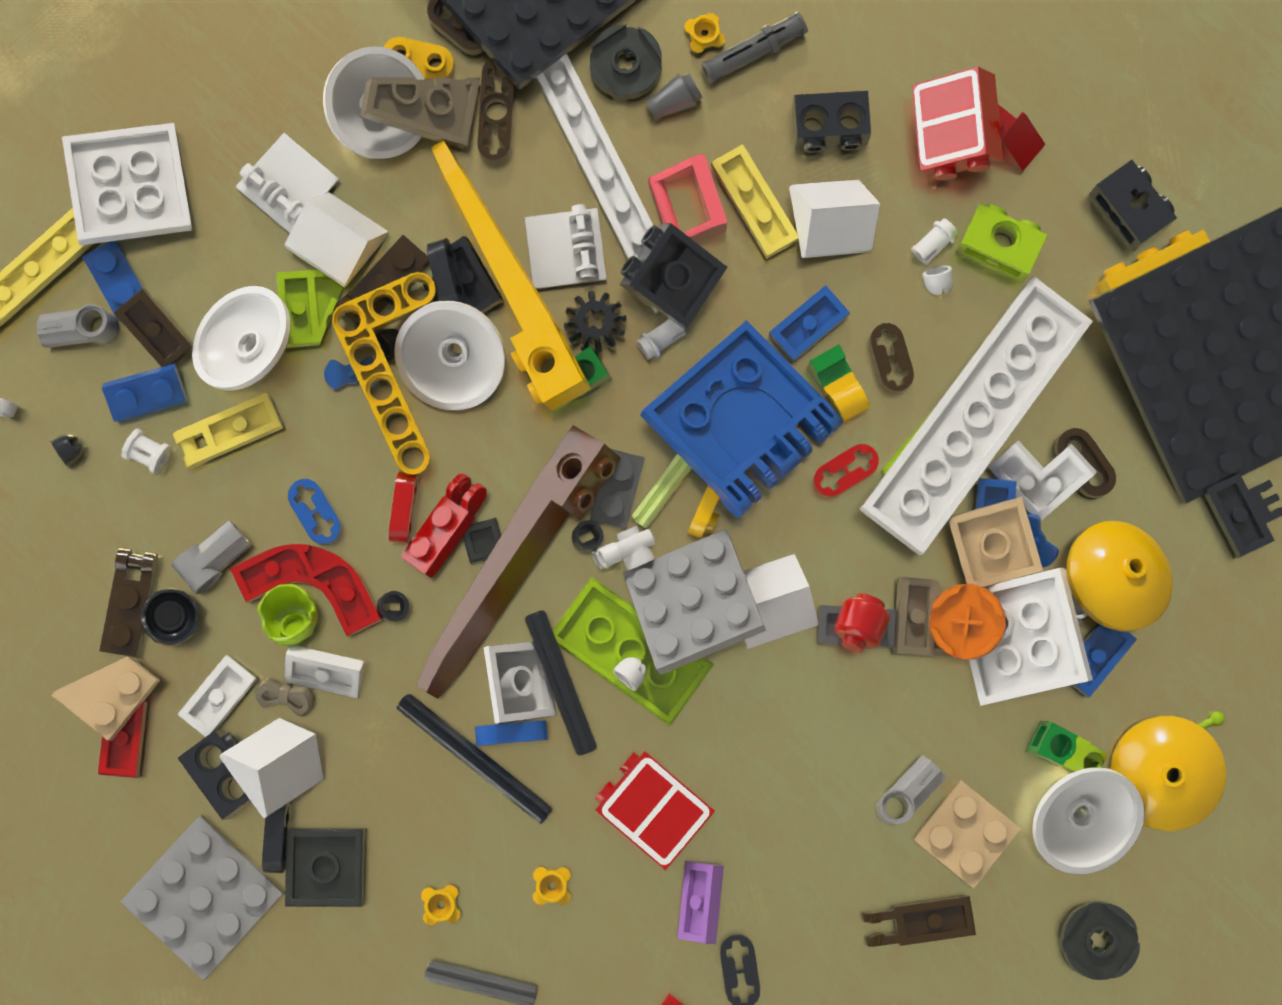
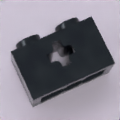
(1139, 223)

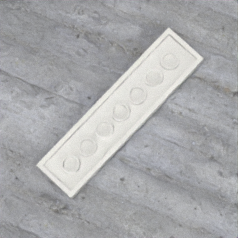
(976, 416)

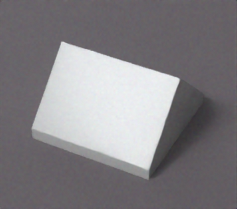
(834, 217)
(334, 237)
(782, 599)
(517, 683)
(275, 765)

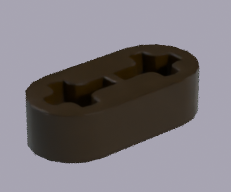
(899, 356)

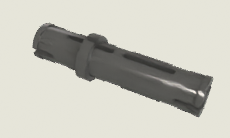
(754, 47)

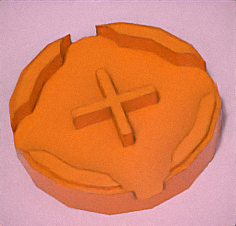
(967, 621)

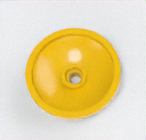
(1106, 584)
(1166, 743)

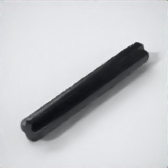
(560, 682)

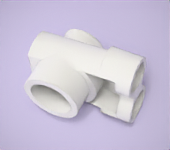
(631, 547)

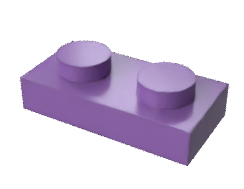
(700, 902)

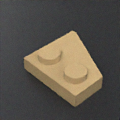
(108, 696)

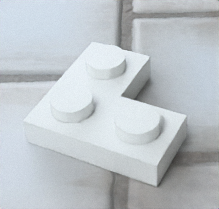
(1043, 487)

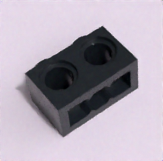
(829, 110)
(214, 781)

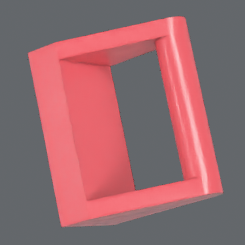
(699, 169)

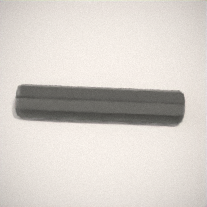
(480, 983)

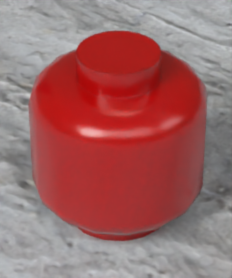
(862, 622)

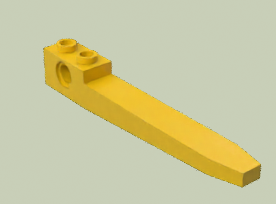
(541, 333)

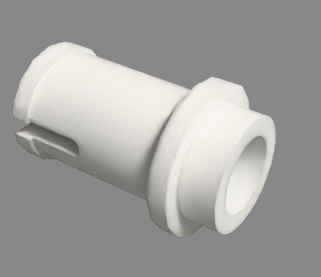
(935, 241)
(659, 339)

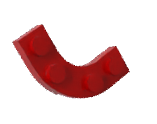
(315, 567)

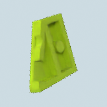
(310, 304)

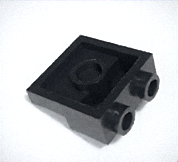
(672, 273)

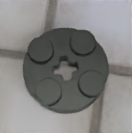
(629, 41)
(1121, 936)

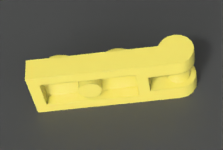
(228, 430)

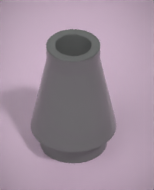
(675, 96)

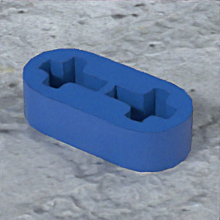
(307, 516)
(511, 733)

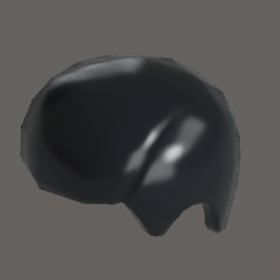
(170, 617)

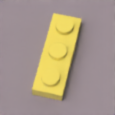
(754, 201)

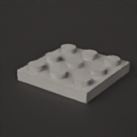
(694, 602)
(202, 897)

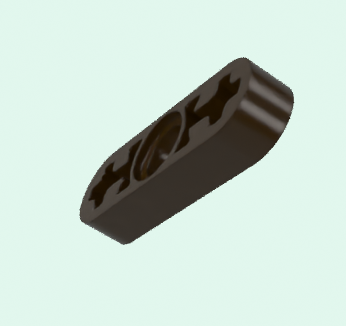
(485, 136)

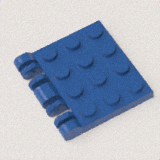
(737, 411)

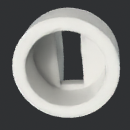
(938, 279)
(630, 672)

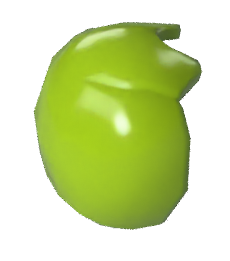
(287, 614)

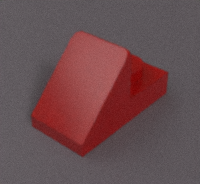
(1019, 139)

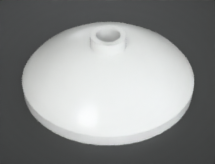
(344, 100)
(241, 338)
(436, 371)
(1097, 832)

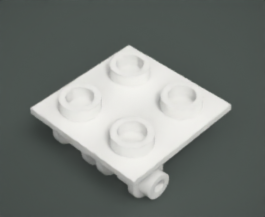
(285, 181)
(565, 248)

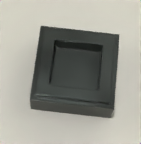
(481, 539)

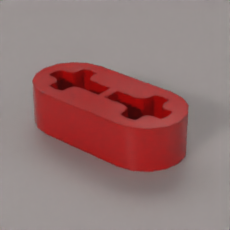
(841, 463)
(403, 508)

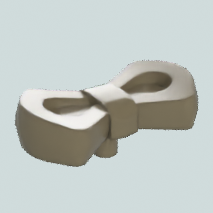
(271, 693)

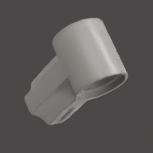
(75, 327)
(202, 564)
(912, 790)

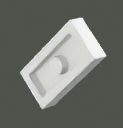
(323, 671)
(217, 696)

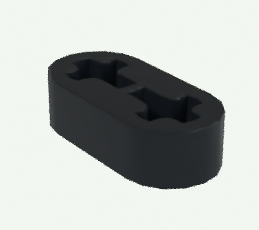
(445, 271)
(275, 840)
(749, 969)

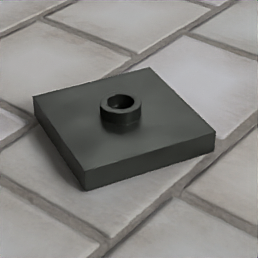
(324, 867)

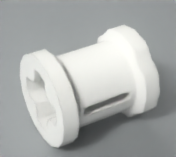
(146, 451)

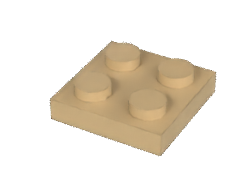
(995, 543)
(966, 834)

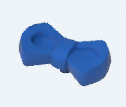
(339, 375)
(1046, 550)

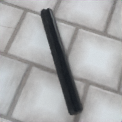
(474, 758)

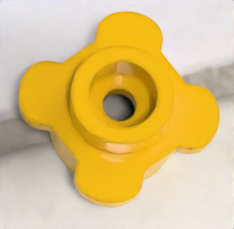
(704, 22)
(543, 893)
(432, 912)

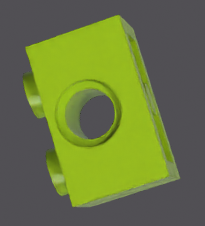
(981, 246)

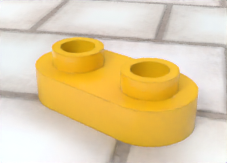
(421, 53)
(705, 517)

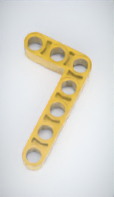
(380, 369)

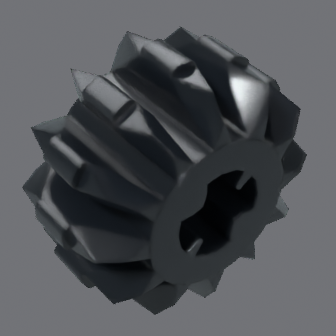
(597, 309)

